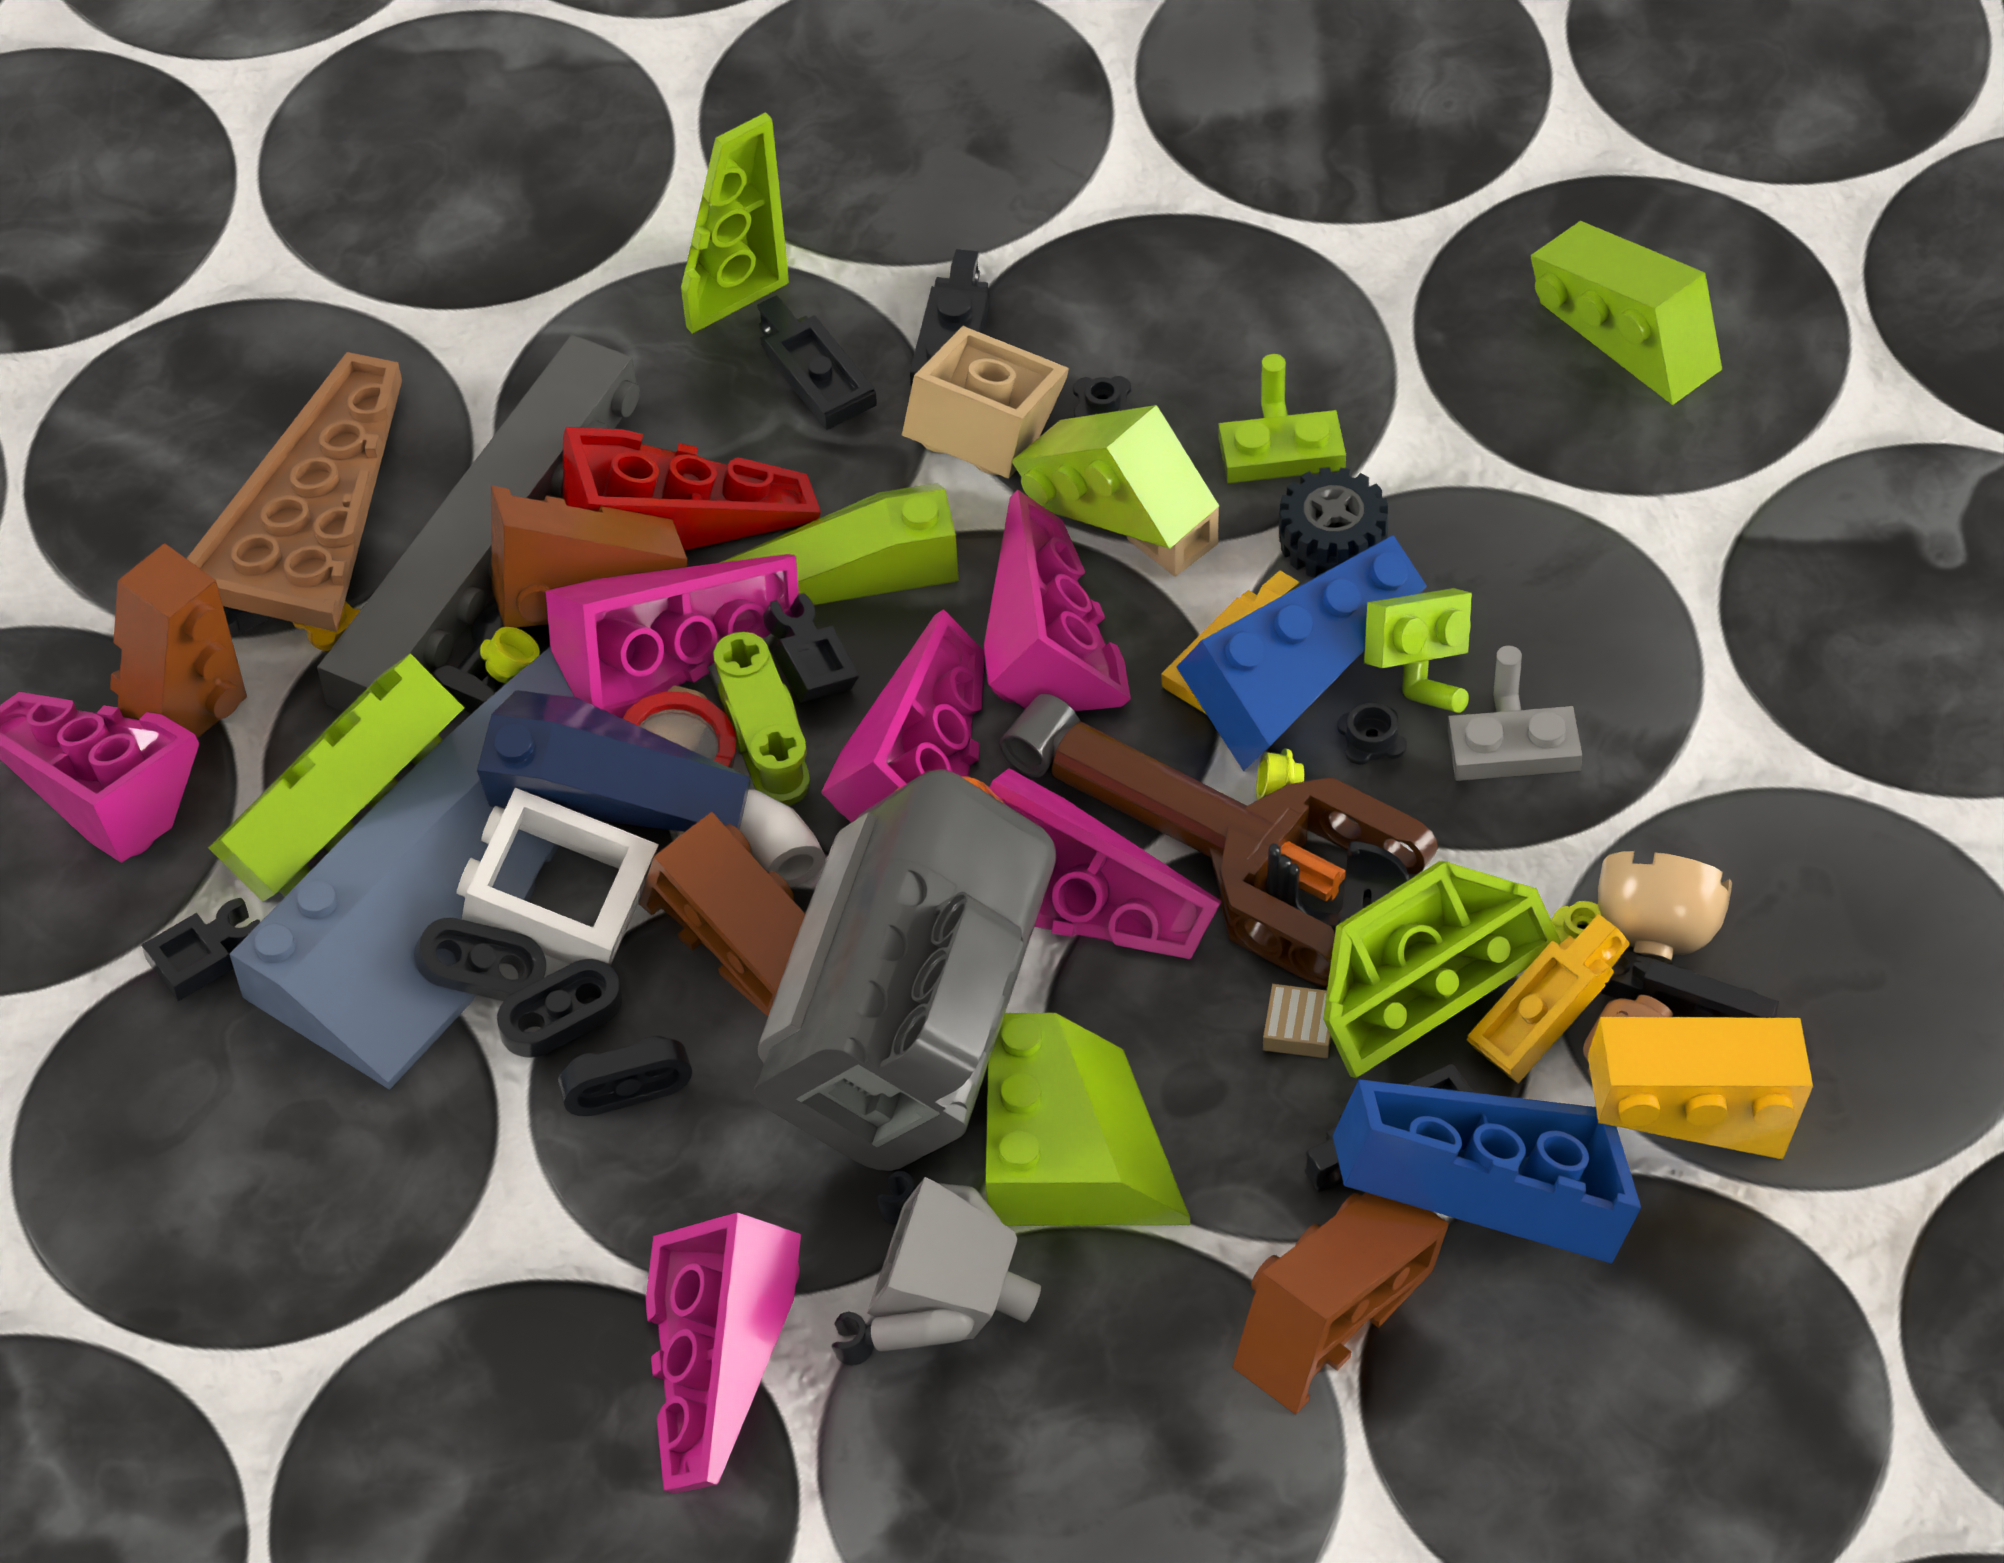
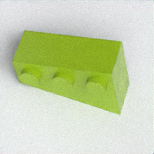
(1632, 306)
(1118, 475)

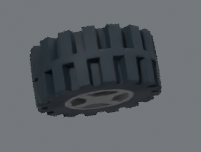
(1330, 519)

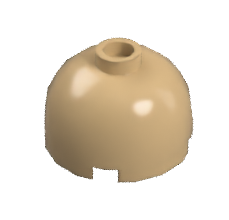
(1664, 904)

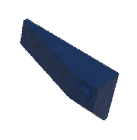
(602, 766)

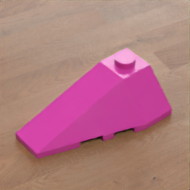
(1042, 621)
(659, 627)
(916, 721)
(99, 770)
(1107, 883)
(719, 1311)

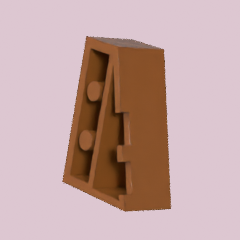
(559, 545)
(174, 644)
(727, 905)
(1329, 1287)

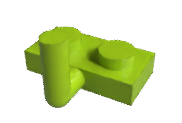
(1280, 442)
(1417, 630)

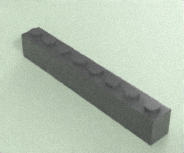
(448, 566)

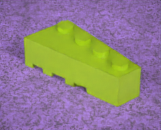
(336, 778)

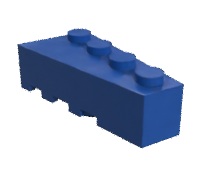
(1287, 653)
(1492, 1162)

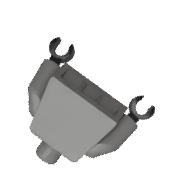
(939, 1273)

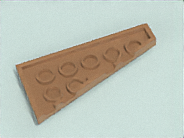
(300, 517)

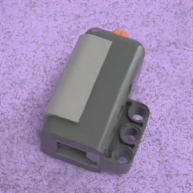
(904, 970)

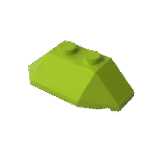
(1427, 957)

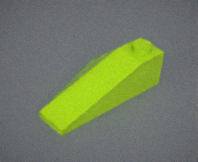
(738, 228)
(872, 546)

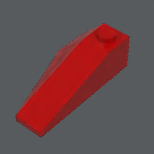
(701, 496)

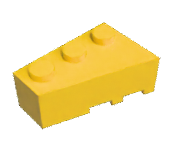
(1703, 1079)

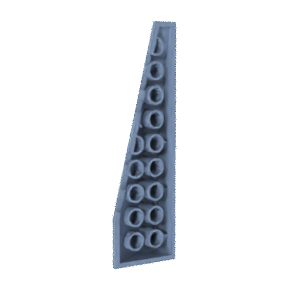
(344, 939)

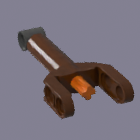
(1225, 829)

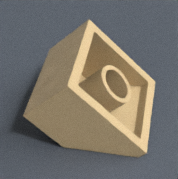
(982, 400)

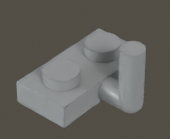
(1512, 738)

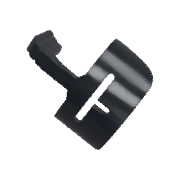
(1369, 874)

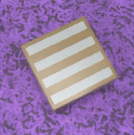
(1297, 1022)

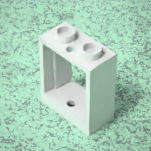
(555, 933)

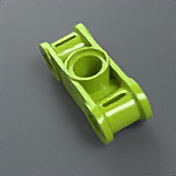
(762, 717)

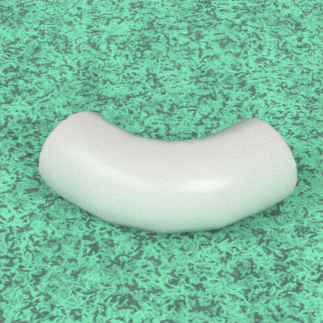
(778, 839)

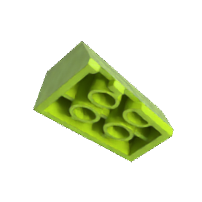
(1071, 1132)

